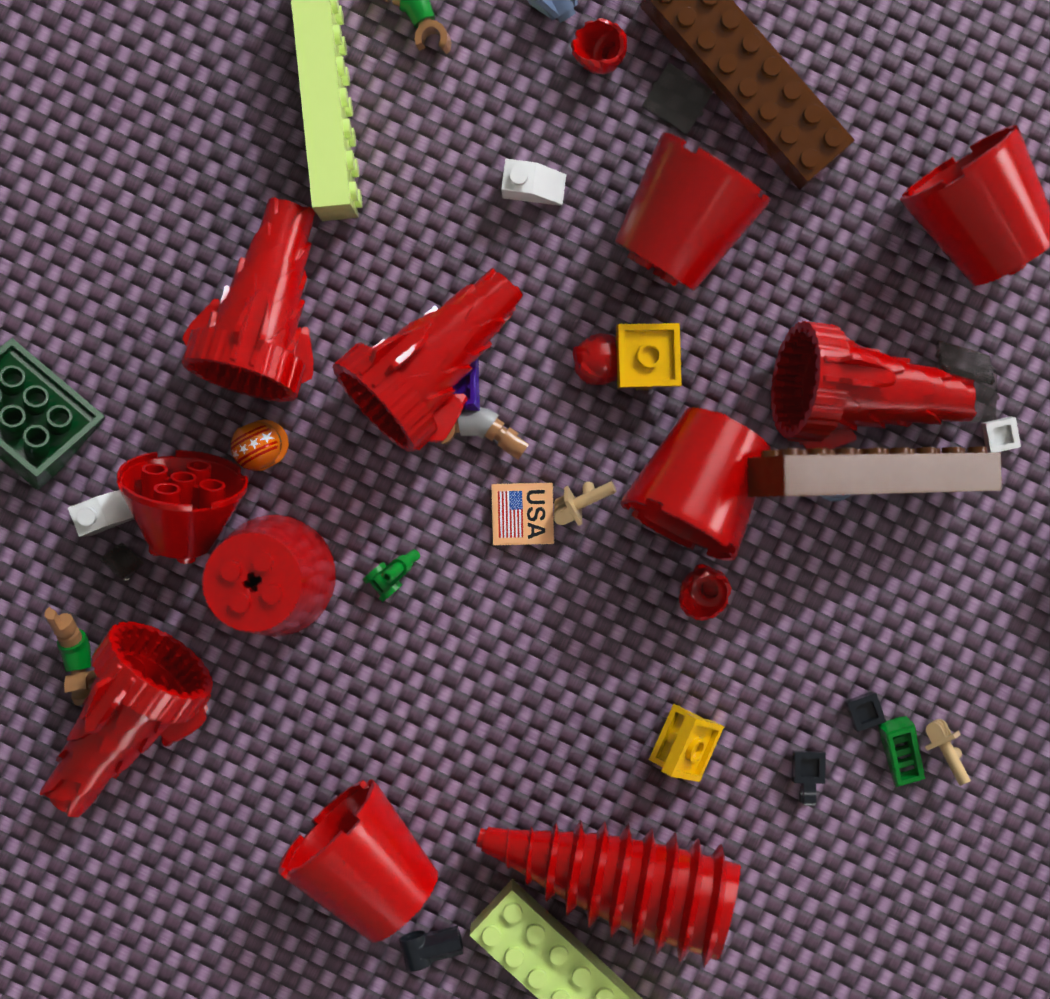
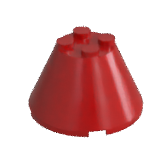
(181, 500)

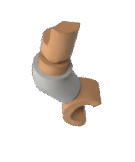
(486, 424)

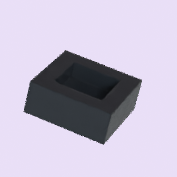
(865, 711)

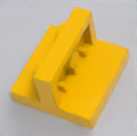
(648, 355)
(685, 744)

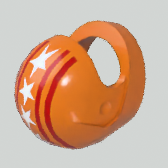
(258, 445)

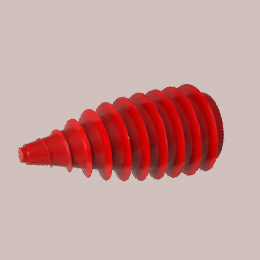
(629, 882)

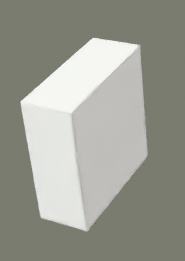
(1001, 434)

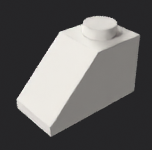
(532, 182)
(100, 513)

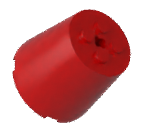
(985, 208)
(687, 213)
(699, 483)
(294, 572)
(362, 863)

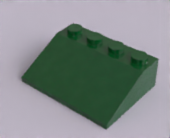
(39, 417)

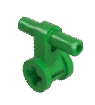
(386, 577)

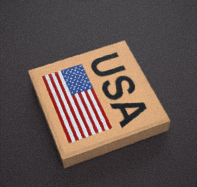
(522, 514)

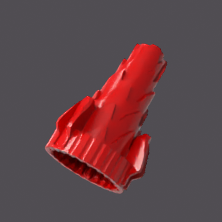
(253, 333)
(410, 377)
(833, 385)
(141, 690)

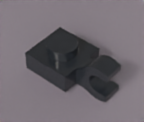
(809, 770)

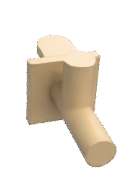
(569, 508)
(941, 736)

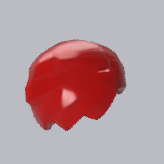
(599, 46)
(596, 359)
(704, 593)

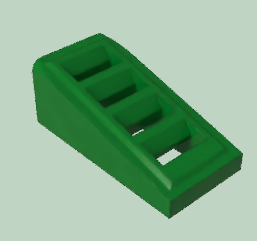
(896, 732)

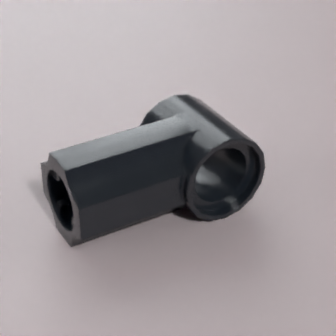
(424, 948)

